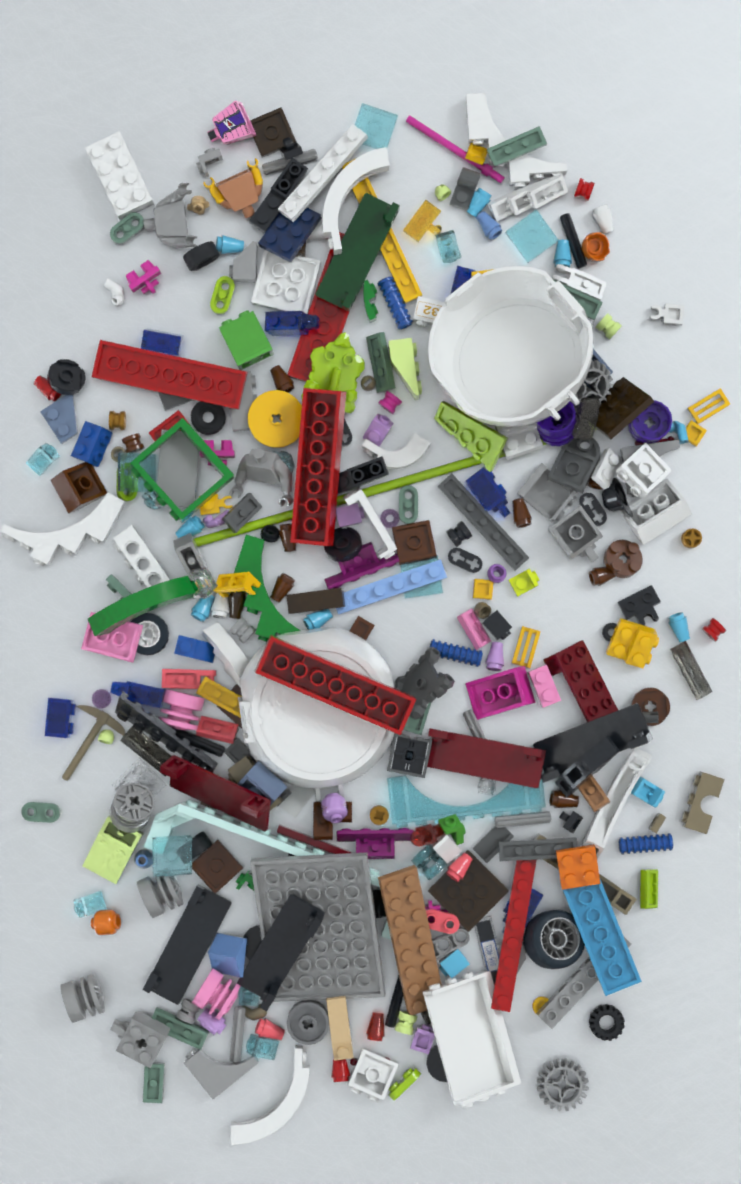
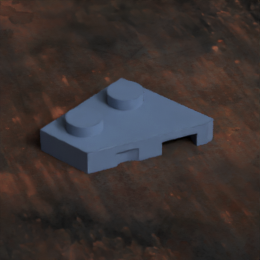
(62, 418)

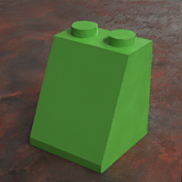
(246, 339)

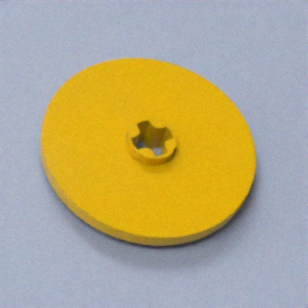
(260, 420)

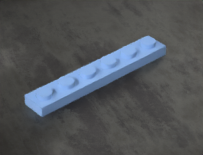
(393, 586)

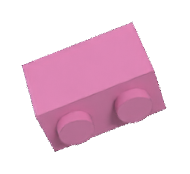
(544, 686)

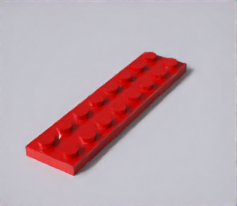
(330, 327)
(169, 374)

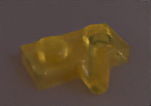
(423, 221)

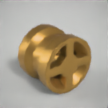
(117, 420)
(695, 538)
(377, 815)

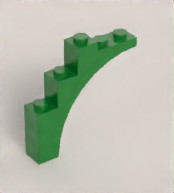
(270, 620)

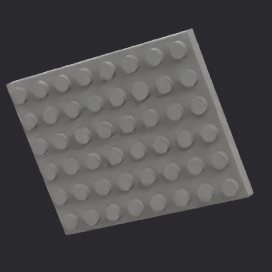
(345, 949)

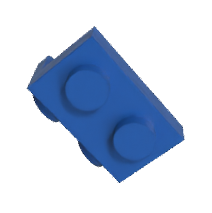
(91, 444)

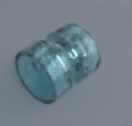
(424, 857)

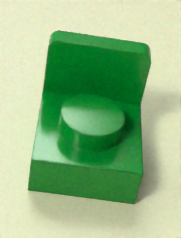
(245, 877)

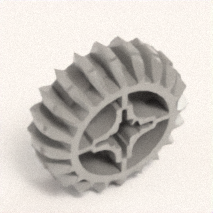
(600, 375)
(571, 1086)

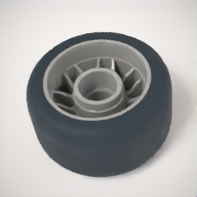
(567, 940)

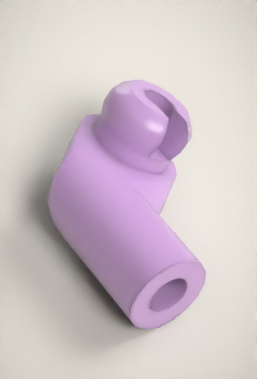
(210, 522)

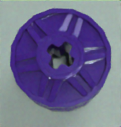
(661, 421)
(558, 432)

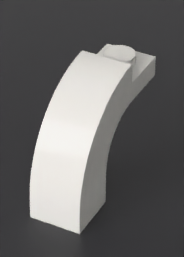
(402, 458)

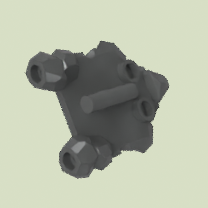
(424, 682)

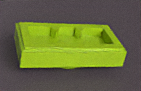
(649, 889)

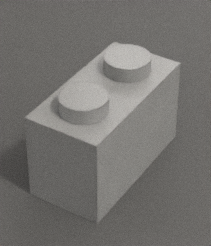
(189, 553)

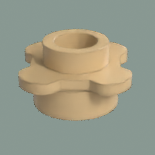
(198, 204)

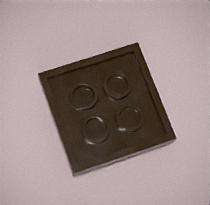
(621, 407)
(470, 897)

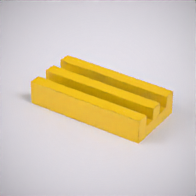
(695, 414)
(521, 662)

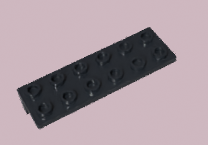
(624, 727)
(188, 945)
(280, 948)

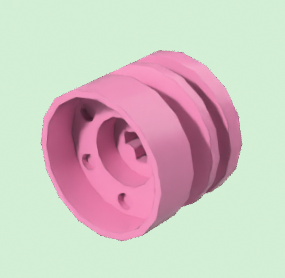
(181, 709)
(216, 994)

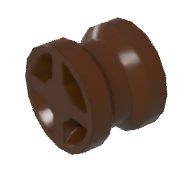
(133, 443)

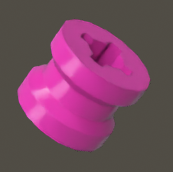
(390, 402)

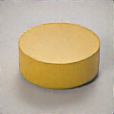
(538, 1003)

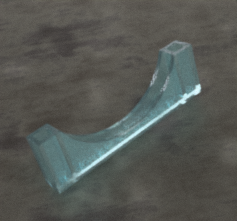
(411, 805)

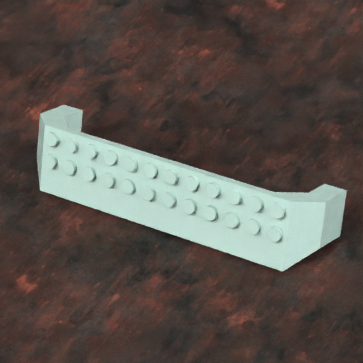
(185, 811)

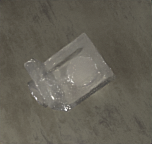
(204, 582)

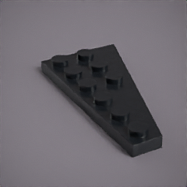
(160, 731)

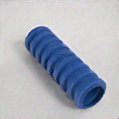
(395, 303)
(458, 653)
(645, 843)

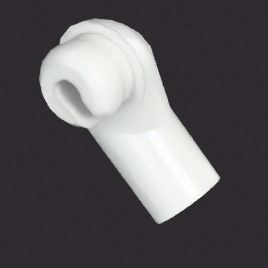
(117, 292)

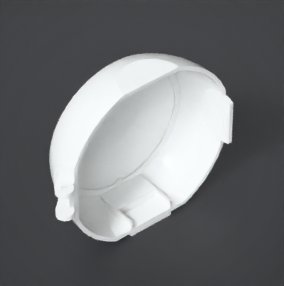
(511, 347)
(304, 737)

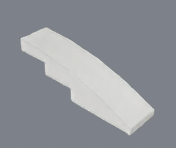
(528, 197)
(226, 651)

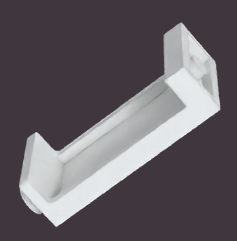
(358, 494)

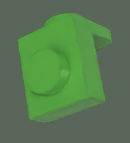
(453, 826)

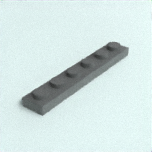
(483, 522)

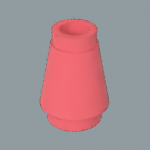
(459, 867)
(269, 1030)

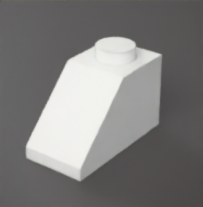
(447, 849)

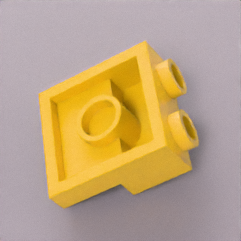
(632, 643)

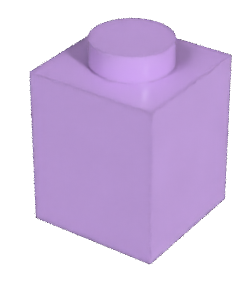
(349, 515)

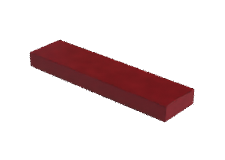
(286, 831)

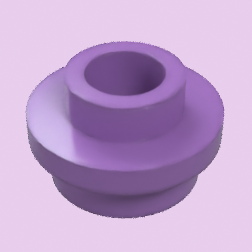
(498, 568)

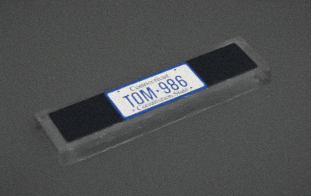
(488, 945)

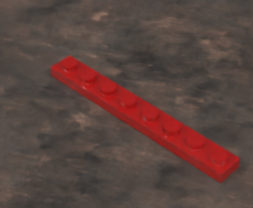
(513, 935)

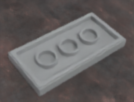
(178, 469)

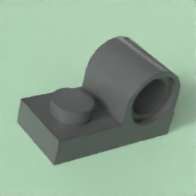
(465, 188)

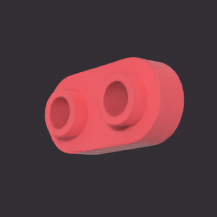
(441, 919)

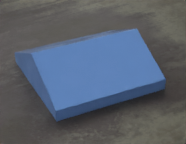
(228, 954)

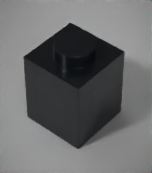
(497, 626)

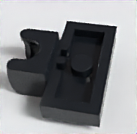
(640, 605)

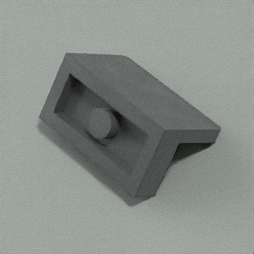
(489, 844)

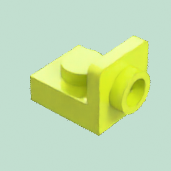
(524, 582)

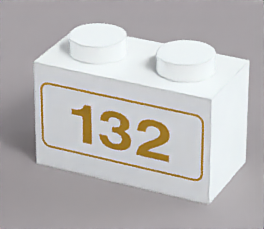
(426, 311)

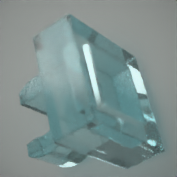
(248, 998)

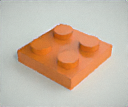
(578, 867)

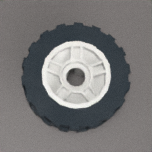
(158, 637)

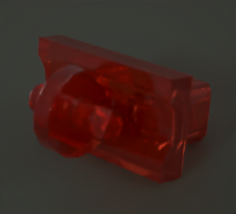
(426, 835)

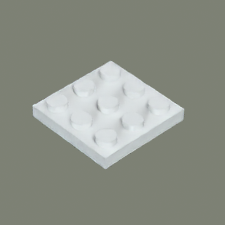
(285, 284)

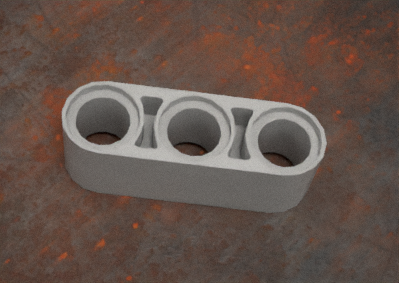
(453, 943)

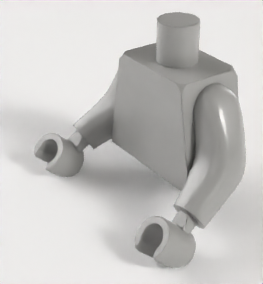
(171, 220)
(266, 468)

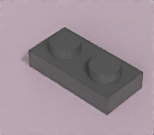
(242, 512)

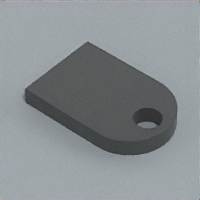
(575, 465)

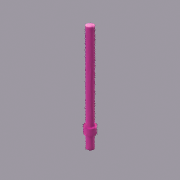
(486, 169)

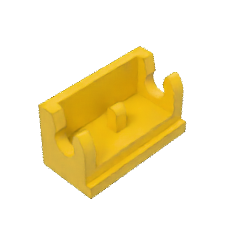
(236, 582)

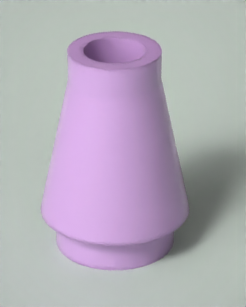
(495, 657)

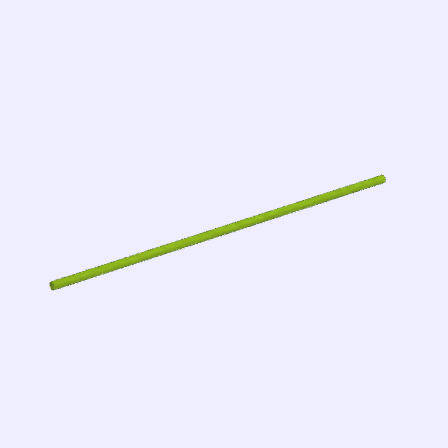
(369, 491)

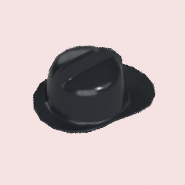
(615, 498)

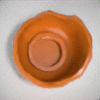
(595, 246)

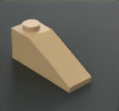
(339, 1028)

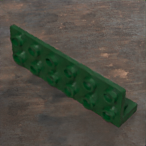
(359, 250)

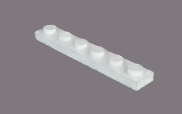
(323, 173)

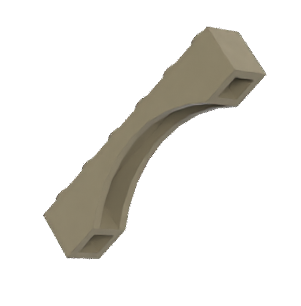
(617, 897)

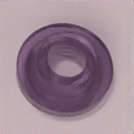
(385, 513)

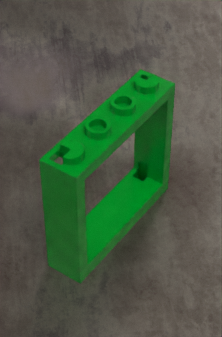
(163, 499)

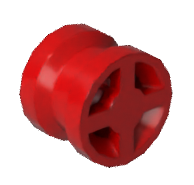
(584, 189)
(714, 629)

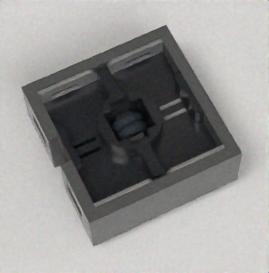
(409, 755)

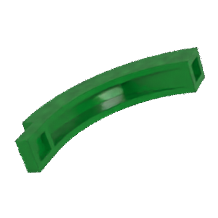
(140, 603)

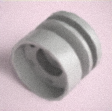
(129, 817)
(158, 893)
(82, 998)

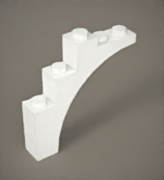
(483, 129)
(96, 524)

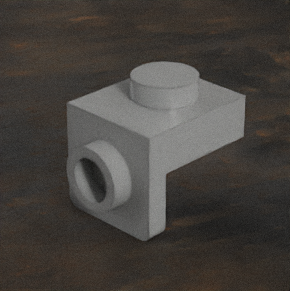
(210, 156)

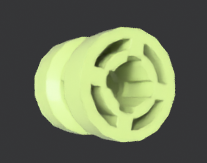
(608, 326)
(405, 1023)

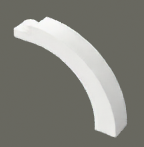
(356, 171)
(617, 793)
(267, 1124)

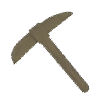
(102, 719)

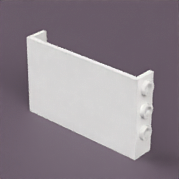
(471, 1038)

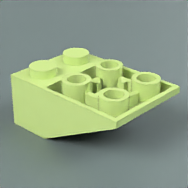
(402, 361)
(111, 851)

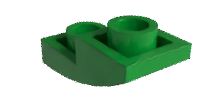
(369, 295)

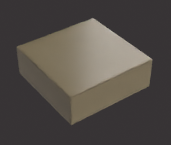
(657, 823)

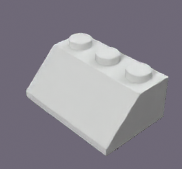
(656, 511)

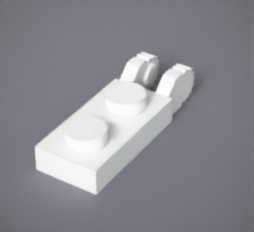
(581, 281)

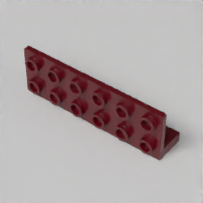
(583, 680)
(486, 758)
(217, 792)

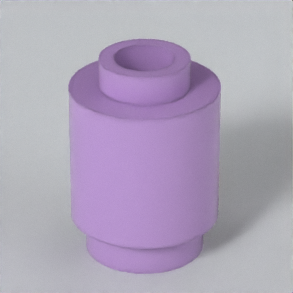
(210, 1023)

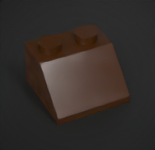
(78, 486)

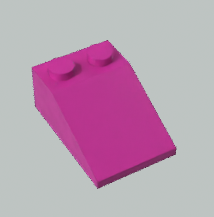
(500, 692)

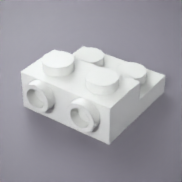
(520, 440)
(643, 471)
(372, 1075)

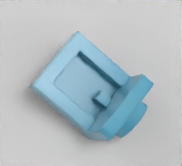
(648, 792)

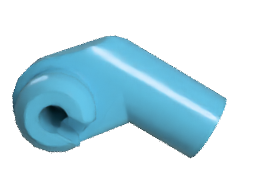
(679, 429)

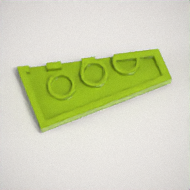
(474, 435)

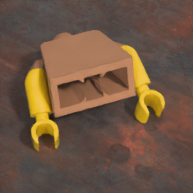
(238, 190)

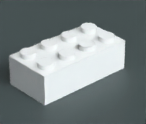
(119, 175)

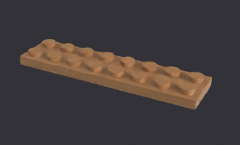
(410, 935)

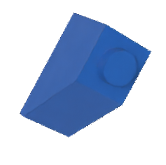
(194, 649)

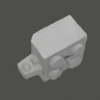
(587, 536)
(140, 1038)

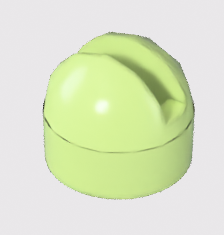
(442, 192)
(106, 737)

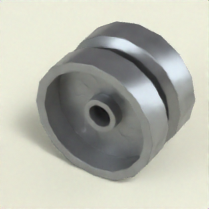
(308, 1033)

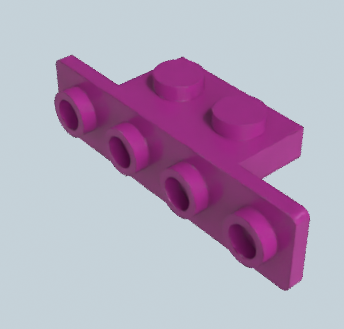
(363, 564)
(377, 843)

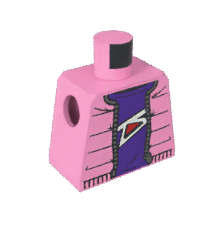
(232, 125)

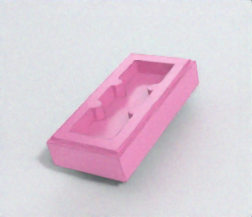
(474, 629)

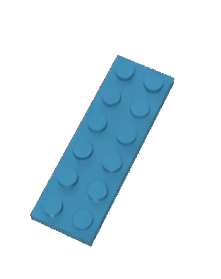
(602, 937)

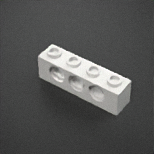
(131, 536)

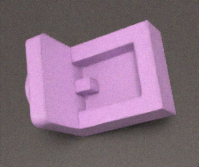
(378, 429)
(423, 1039)

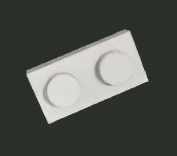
(606, 468)

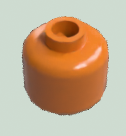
(106, 922)

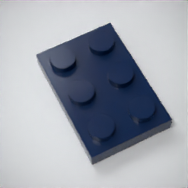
(287, 237)

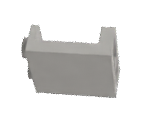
(546, 495)

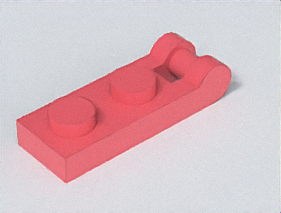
(184, 678)

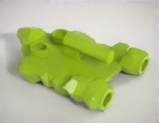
(336, 369)

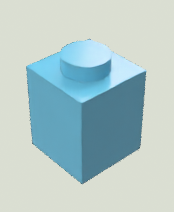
(453, 963)

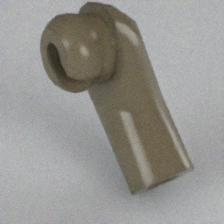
(255, 1014)

